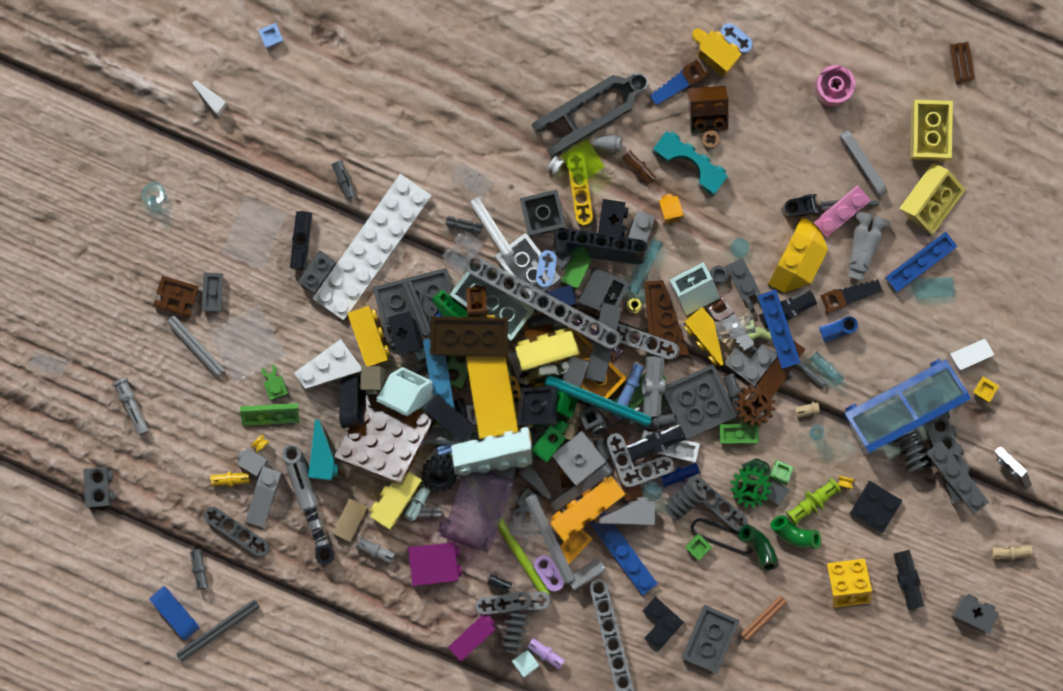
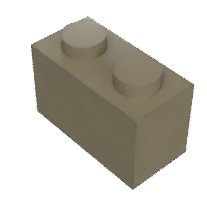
(372, 379)

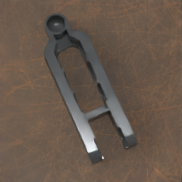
(628, 87)

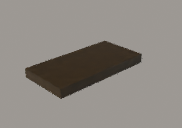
(469, 336)

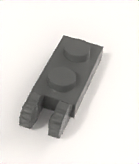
(743, 282)

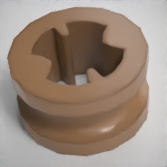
(710, 134)

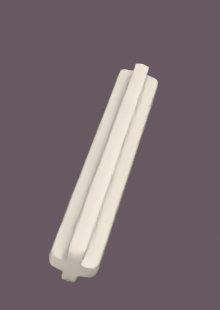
(491, 227)

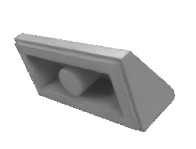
(587, 573)

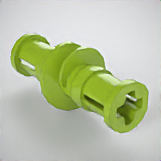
(813, 501)

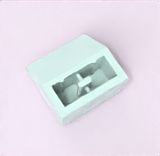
(694, 288)
(405, 391)

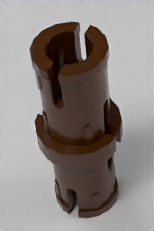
(639, 167)

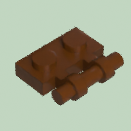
(178, 291)

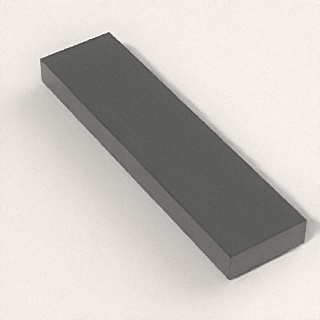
(601, 354)

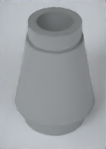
(608, 143)

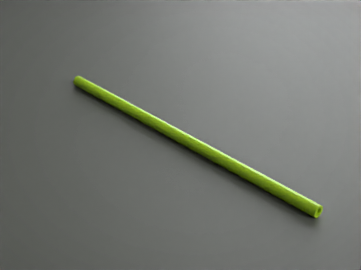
(516, 549)

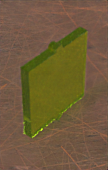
(582, 161)

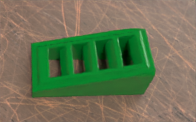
(449, 307)

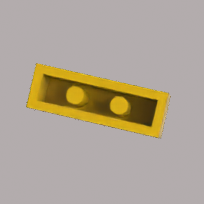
(369, 336)

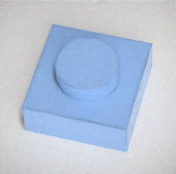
(270, 35)

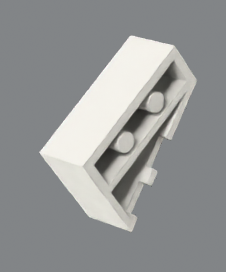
(328, 367)

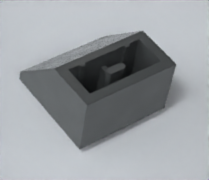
(603, 289)

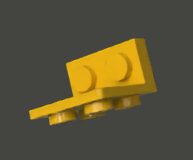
(849, 583)

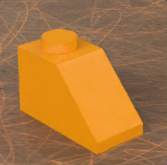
(670, 209)

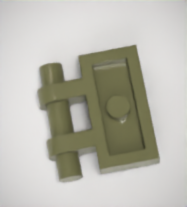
(539, 375)

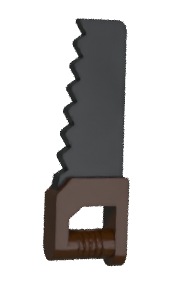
(850, 295)

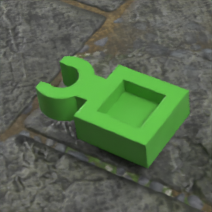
(275, 385)

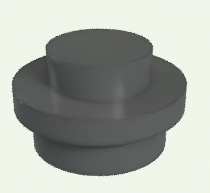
(719, 274)

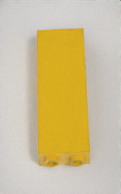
(491, 395)

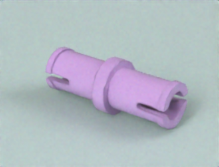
(546, 653)

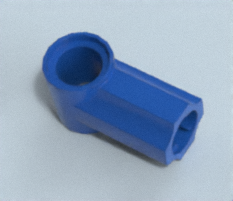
(836, 329)

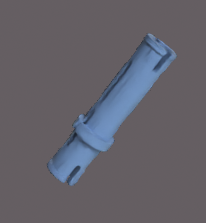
(630, 386)

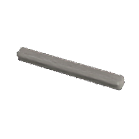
(550, 538)

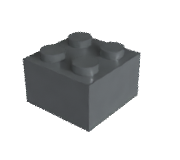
(542, 213)

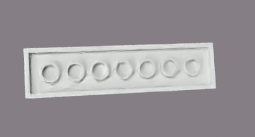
(372, 247)

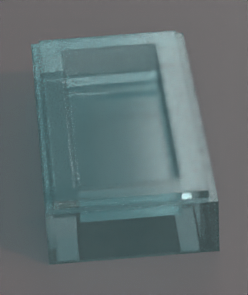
(934, 287)

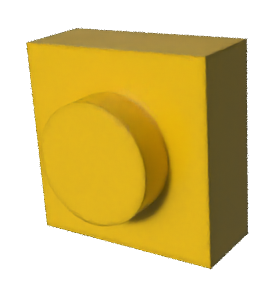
(985, 389)

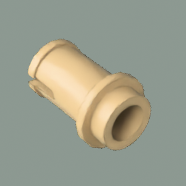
(807, 410)

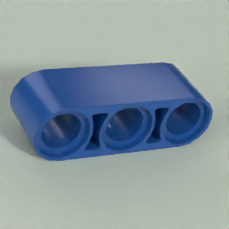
(174, 613)

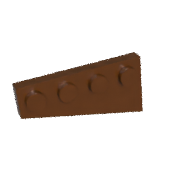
(661, 318)

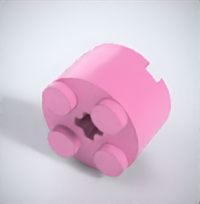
(840, 76)

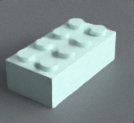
(498, 303)

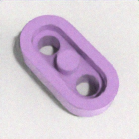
(548, 573)

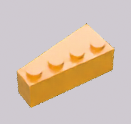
(587, 508)

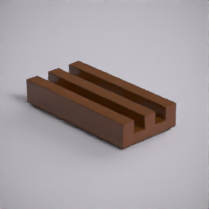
(969, 62)

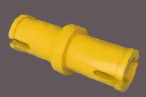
(230, 479)

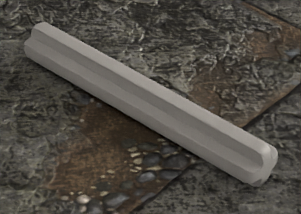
(196, 347)

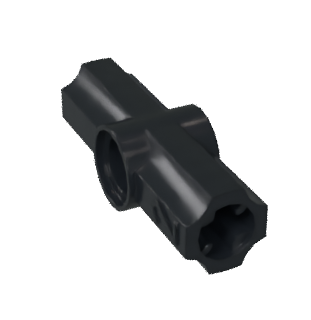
(299, 253)
(793, 306)
(656, 442)
(908, 579)

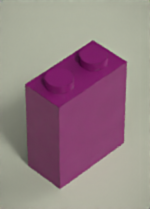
(434, 563)
(472, 637)

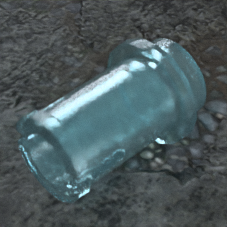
(821, 432)

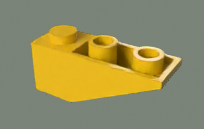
(704, 330)

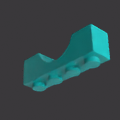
(671, 148)

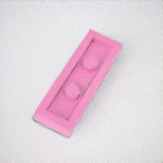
(842, 211)

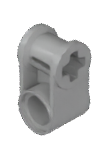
(517, 368)

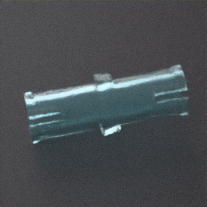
(827, 368)

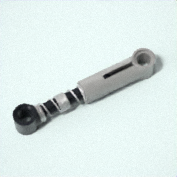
(308, 502)

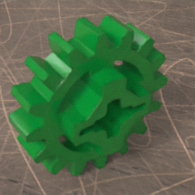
(746, 478)

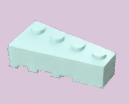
(493, 453)

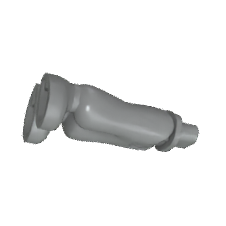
(865, 244)

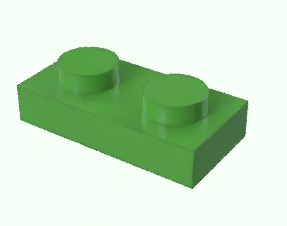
(738, 434)

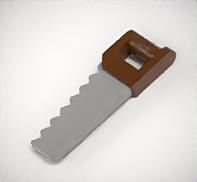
(744, 340)

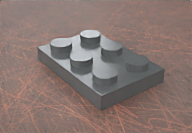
(710, 639)

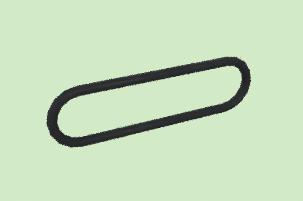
(716, 542)

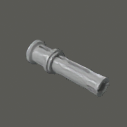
(127, 397)

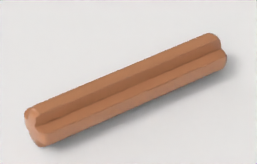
(763, 618)

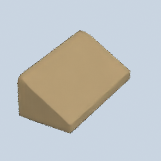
(349, 520)

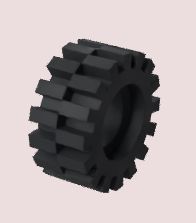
(439, 482)

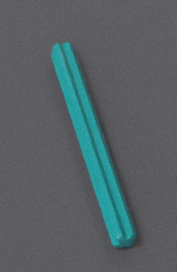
(598, 401)

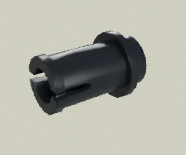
(499, 583)

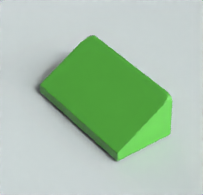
(575, 271)

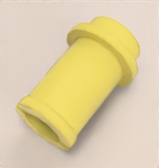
(630, 308)

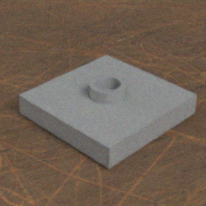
(578, 458)

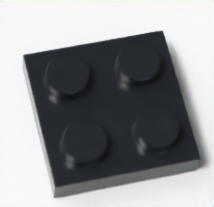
(537, 406)
(875, 506)

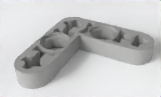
(629, 467)

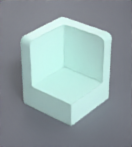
(525, 663)

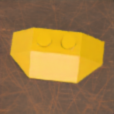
(800, 258)

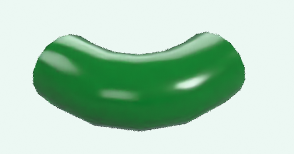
(795, 536)

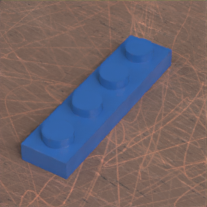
(921, 262)
(779, 329)

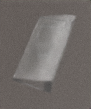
(735, 327)

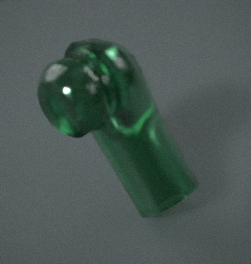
(759, 463)

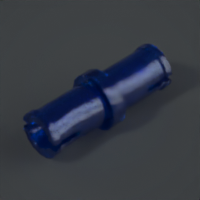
(680, 474)

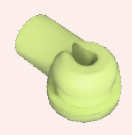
(762, 333)

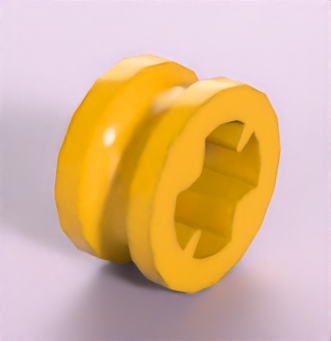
(259, 443)
(845, 482)

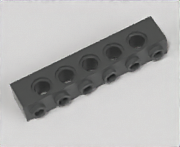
(948, 433)

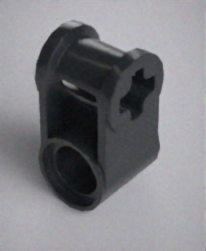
(805, 206)

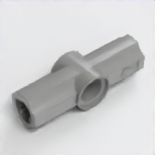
(653, 386)

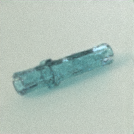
(642, 272)

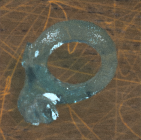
(153, 201)

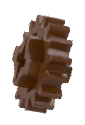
(752, 413)

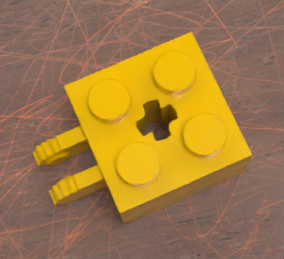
(716, 51)

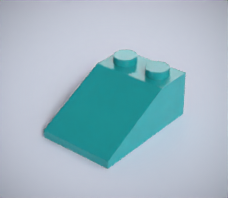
(322, 460)

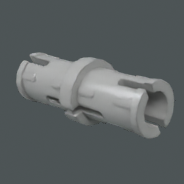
(375, 550)

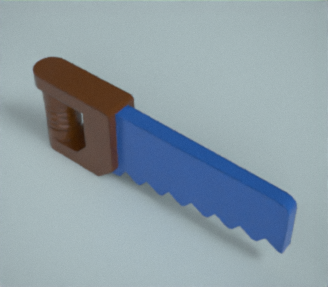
(679, 82)

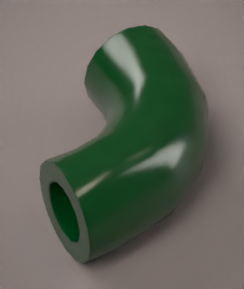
(760, 545)

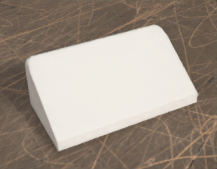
(971, 354)

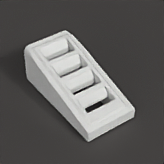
(215, 102)

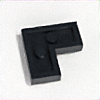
(666, 622)

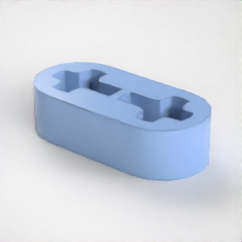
(739, 35)
(541, 267)

